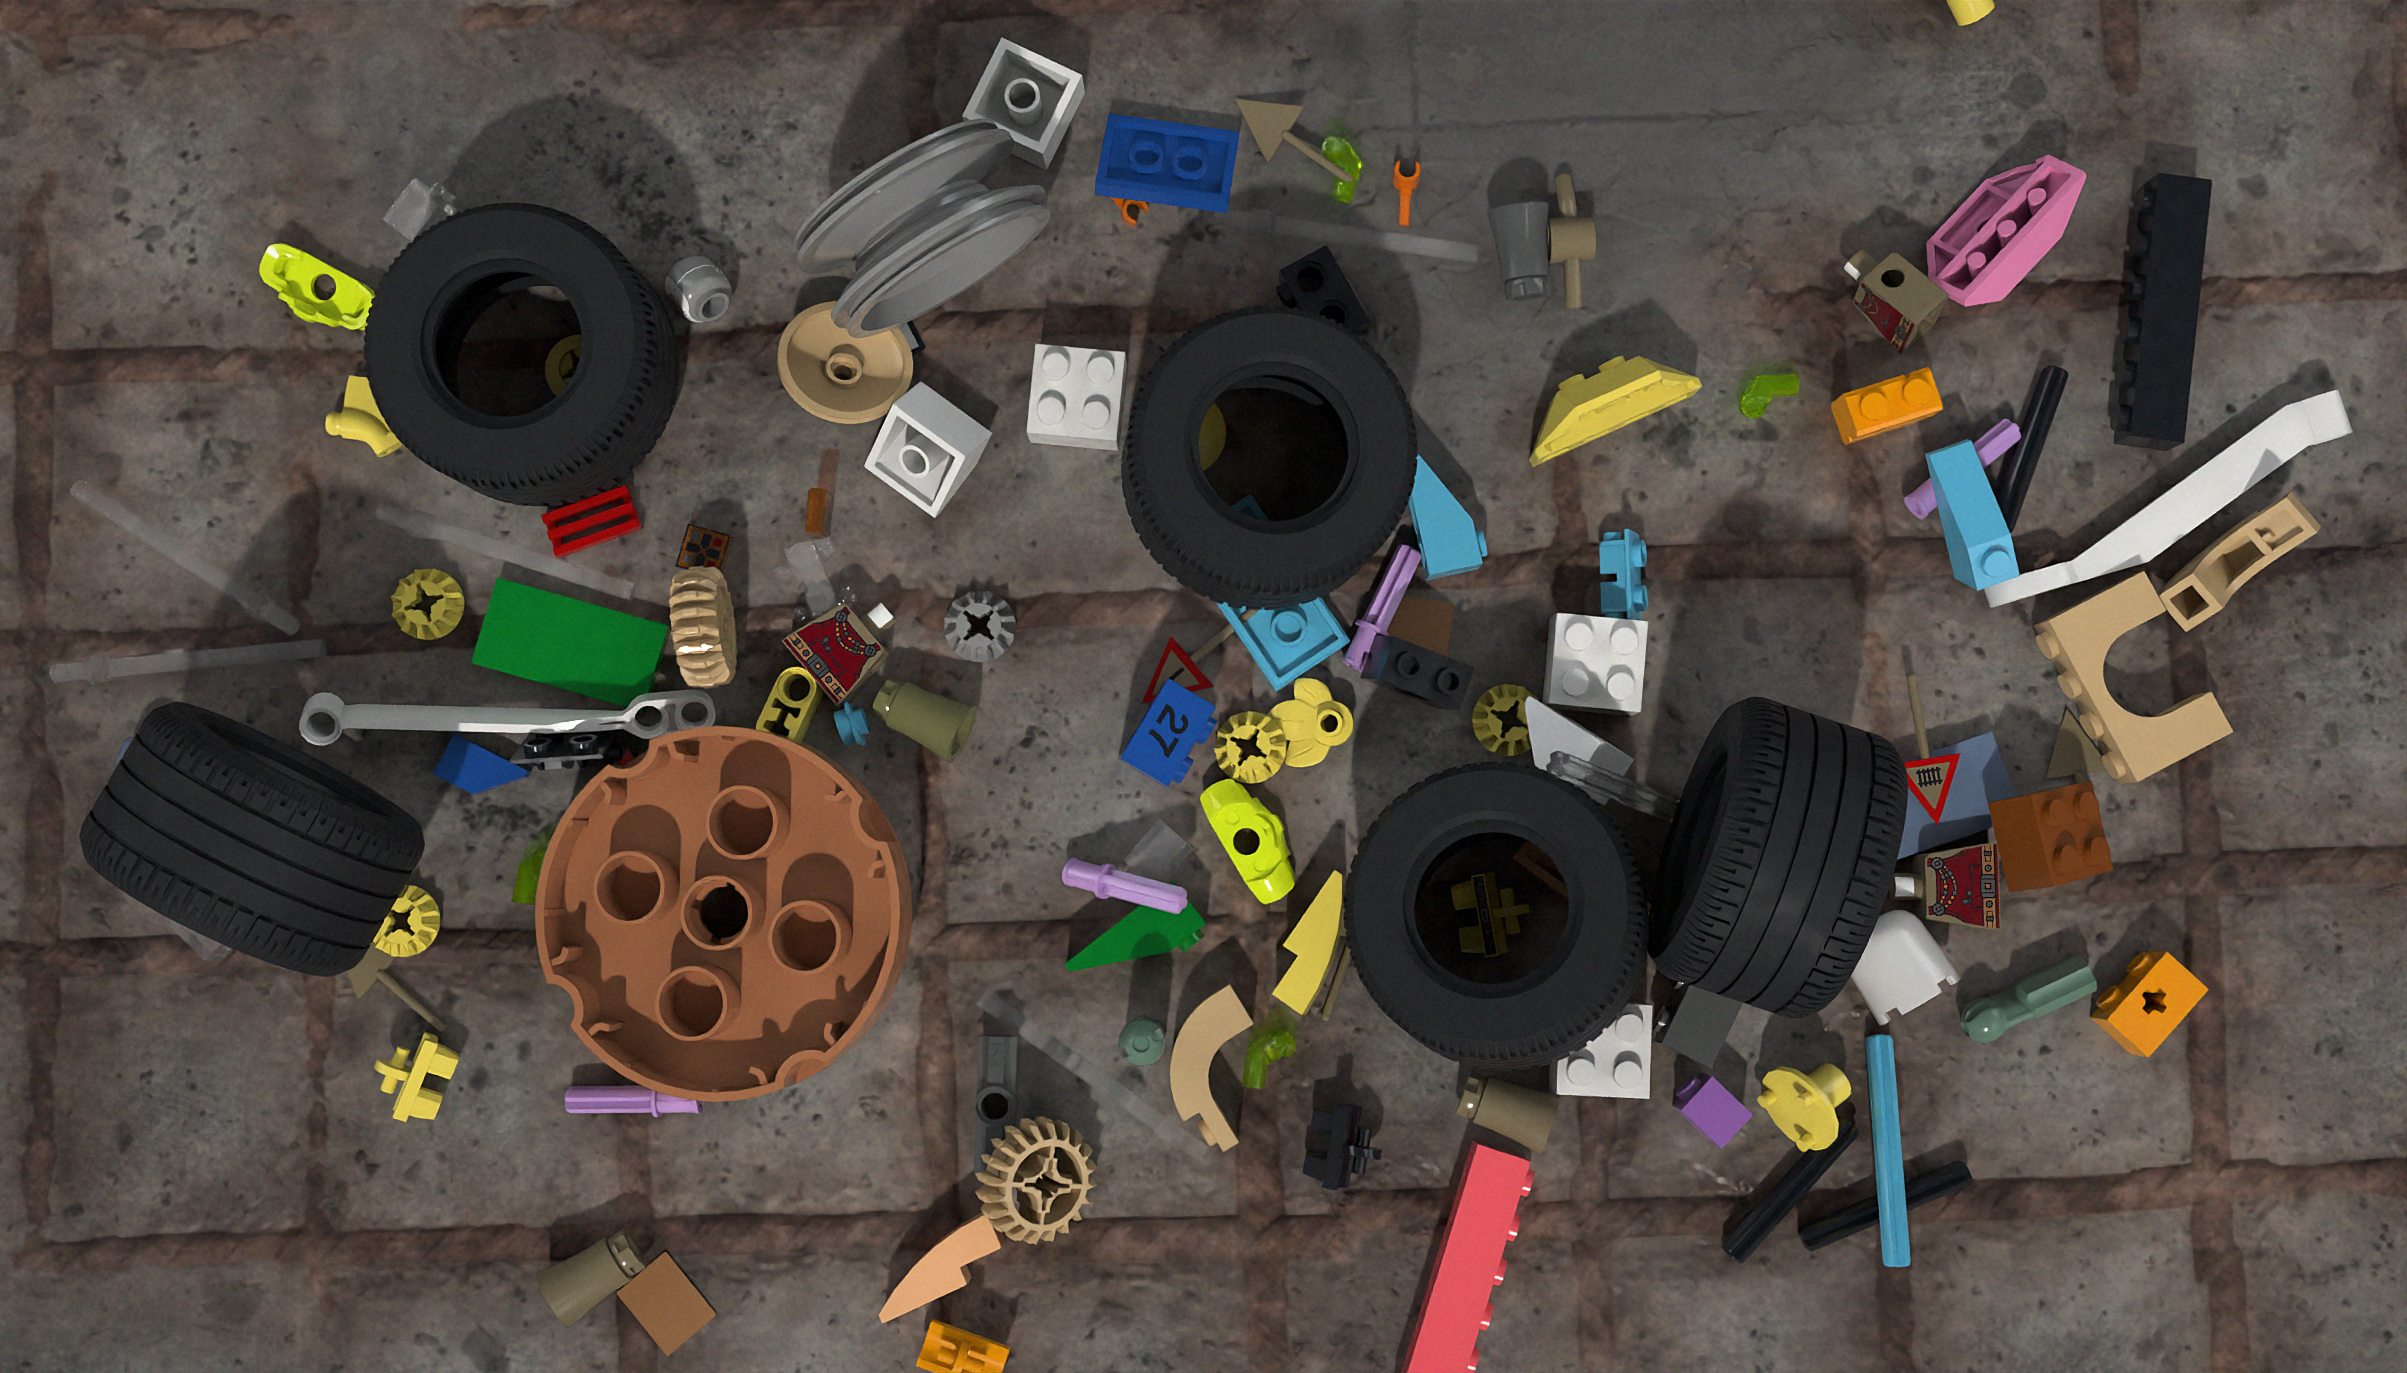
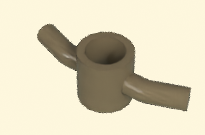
(1570, 240)

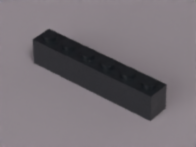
(2161, 312)

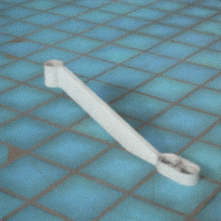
(2192, 498)
(501, 719)

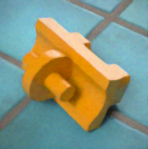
(960, 1351)

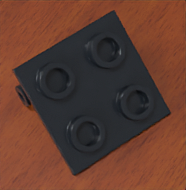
(561, 749)

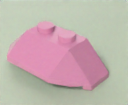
(2003, 230)

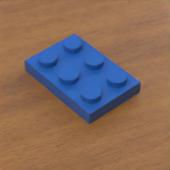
(1167, 163)

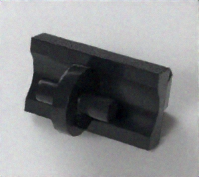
(1336, 1164)

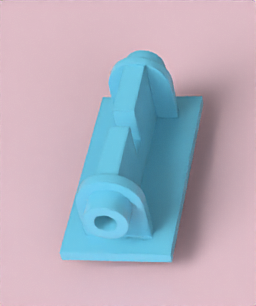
(1624, 559)

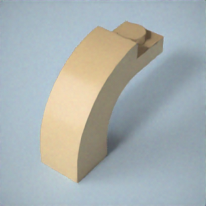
(2235, 557)
(1200, 1037)

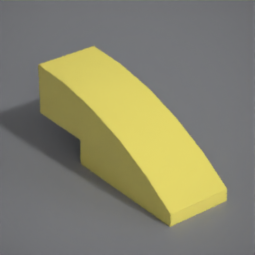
(1315, 945)

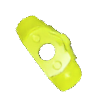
(294, 275)
(1267, 869)

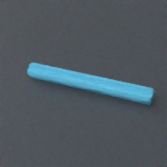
(1888, 1151)

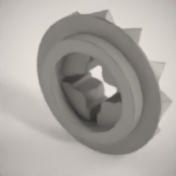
(1001, 626)

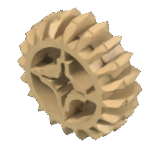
(703, 627)
(1021, 1160)

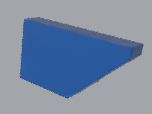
(476, 767)

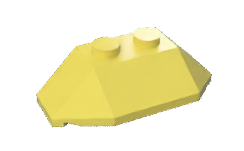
(1608, 402)

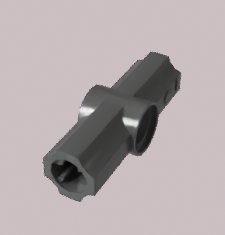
(995, 1073)

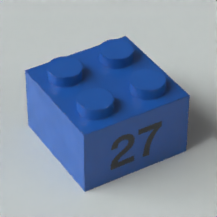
(1168, 733)

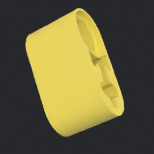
(780, 694)

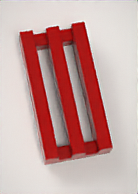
(556, 533)

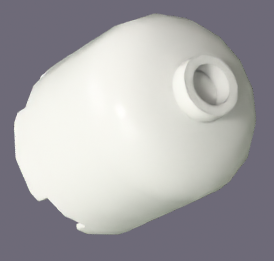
(1901, 966)

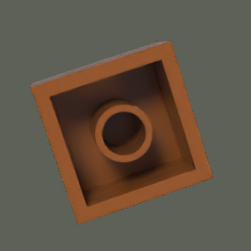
(2050, 836)

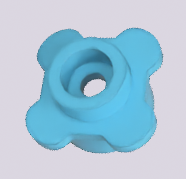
(852, 724)

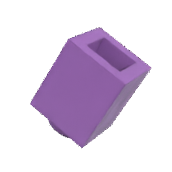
(1711, 1109)

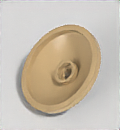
(817, 350)

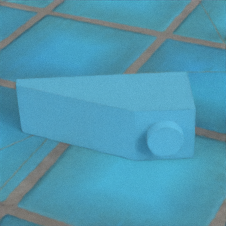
(1971, 518)
(1443, 528)

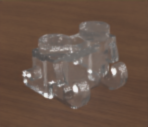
(813, 578)

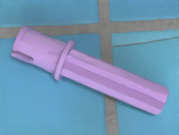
(1988, 449)
(1382, 605)
(1109, 882)
(626, 1100)

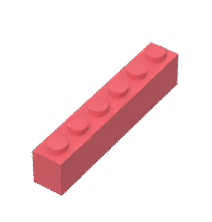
(1469, 1261)

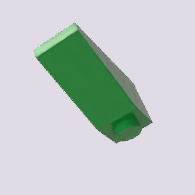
(1142, 934)

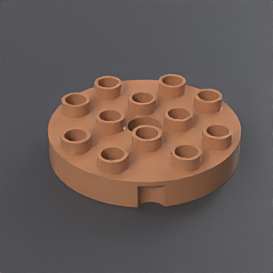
(629, 933)

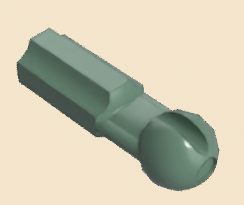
(2028, 998)
(1143, 1041)

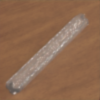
(1612, 785)

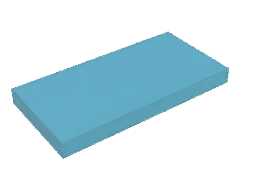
(1285, 639)

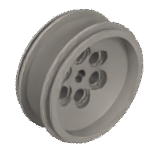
(921, 227)

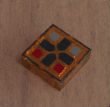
(819, 513)
(704, 548)

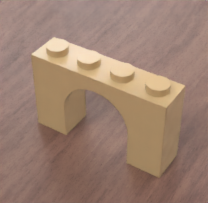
(2078, 646)

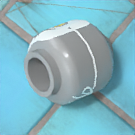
(698, 289)

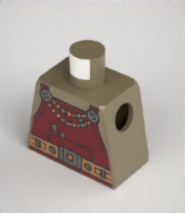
(1895, 298)
(842, 649)
(1953, 886)

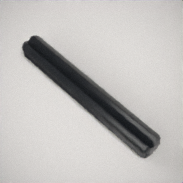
(2032, 440)
(1787, 1194)
(1866, 1212)

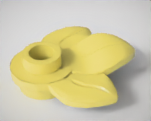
(1304, 722)

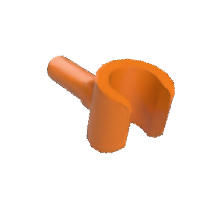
(1405, 186)
(1123, 204)

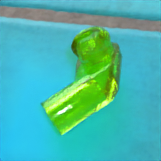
(1343, 155)
(1763, 389)
(527, 877)
(1264, 1052)

